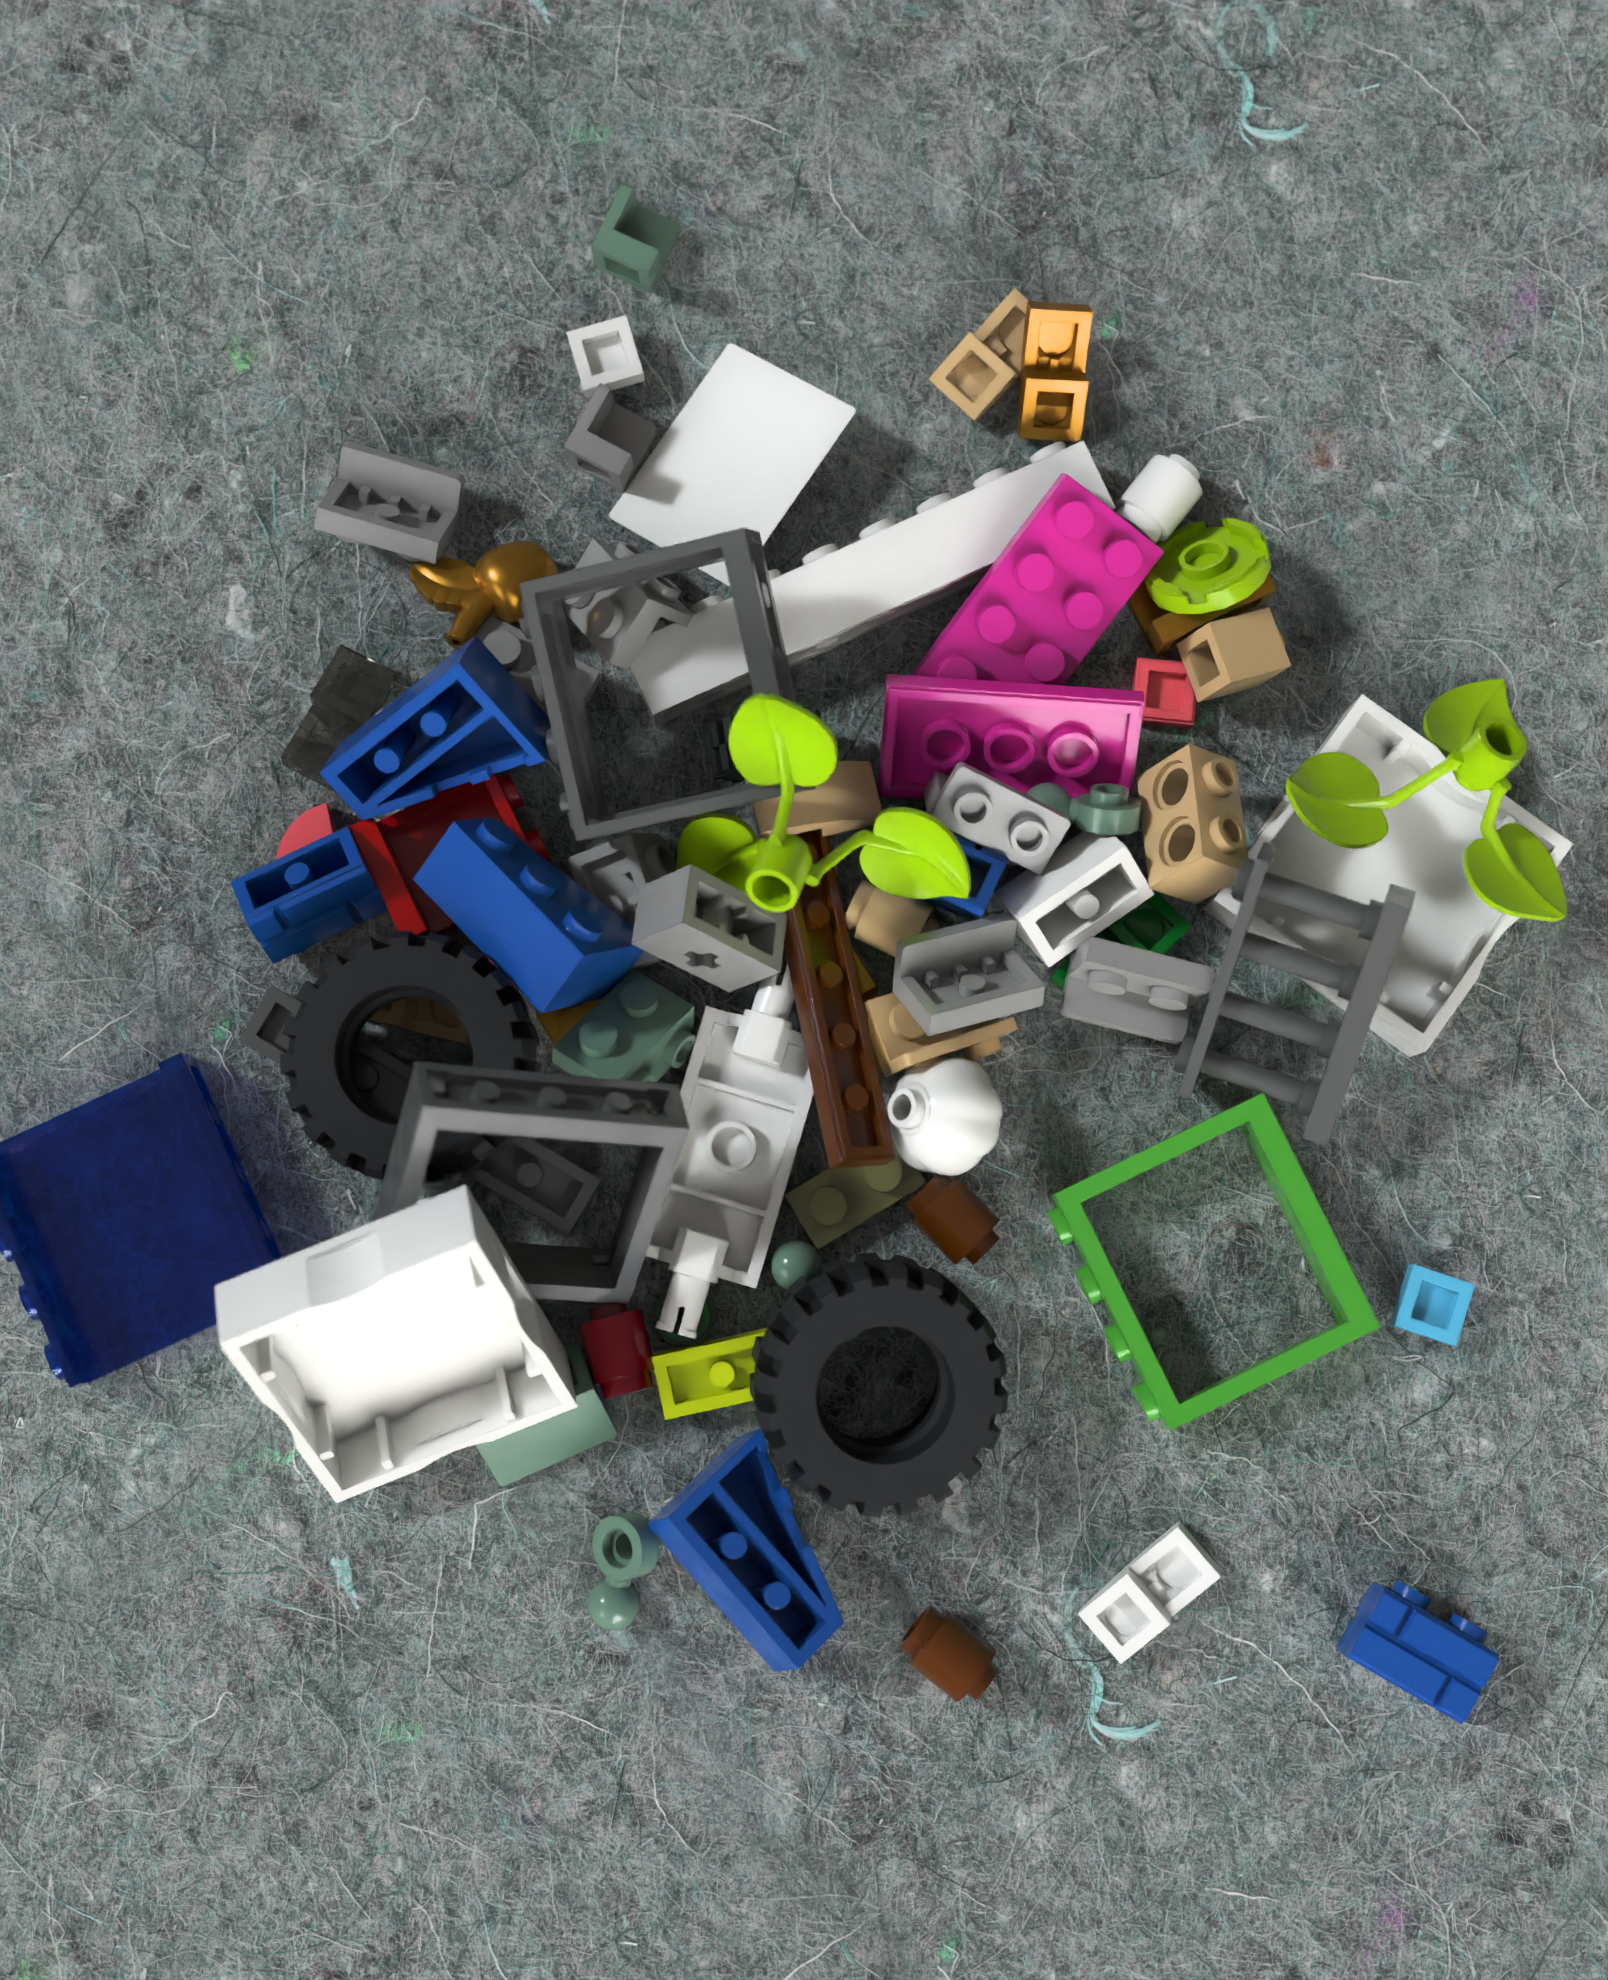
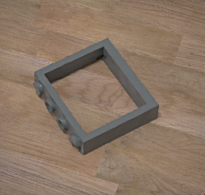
(559, 686)
(554, 1109)

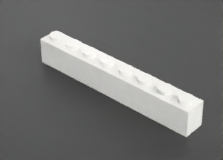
(858, 586)

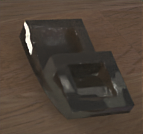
(342, 702)

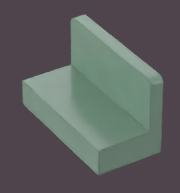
(554, 1438)

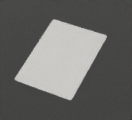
(733, 455)

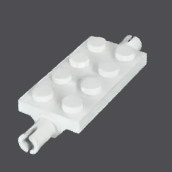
(746, 1117)

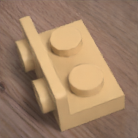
(906, 1046)

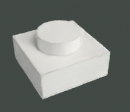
(606, 355)

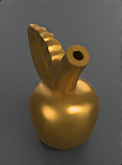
(482, 590)

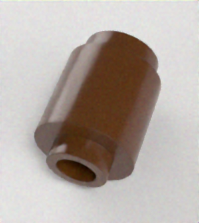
(953, 1219)
(949, 1654)

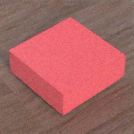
(1166, 691)

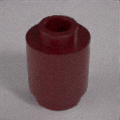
(617, 1349)

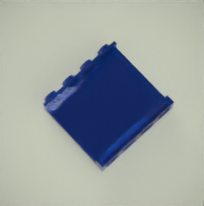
(128, 1221)

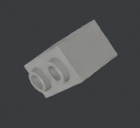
(709, 929)

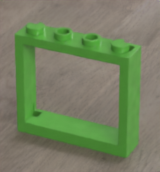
(1305, 1219)

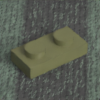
(849, 1196)

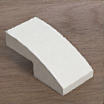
(1149, 1592)

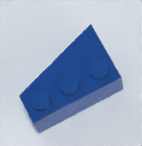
(439, 734)
(527, 915)
(749, 1555)

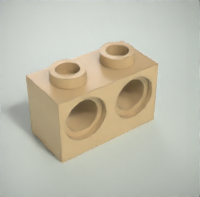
(1192, 823)

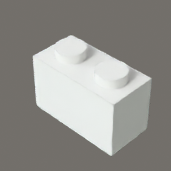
(1075, 896)

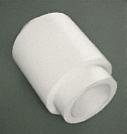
(1160, 496)

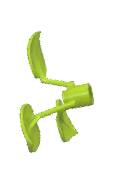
(789, 745)
(1482, 746)

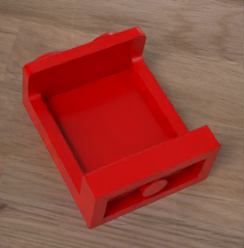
(403, 841)

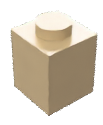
(1233, 654)

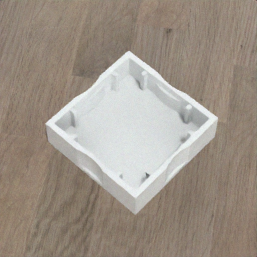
(1423, 851)
(395, 1344)

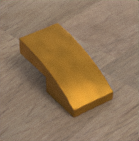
(1053, 371)

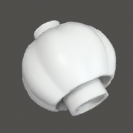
(944, 1116)

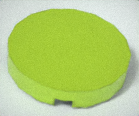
(1209, 567)

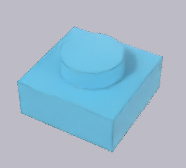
(1432, 1304)

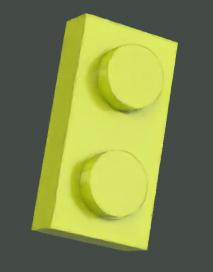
(705, 1374)

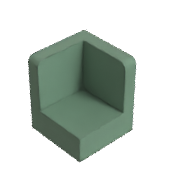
(634, 241)

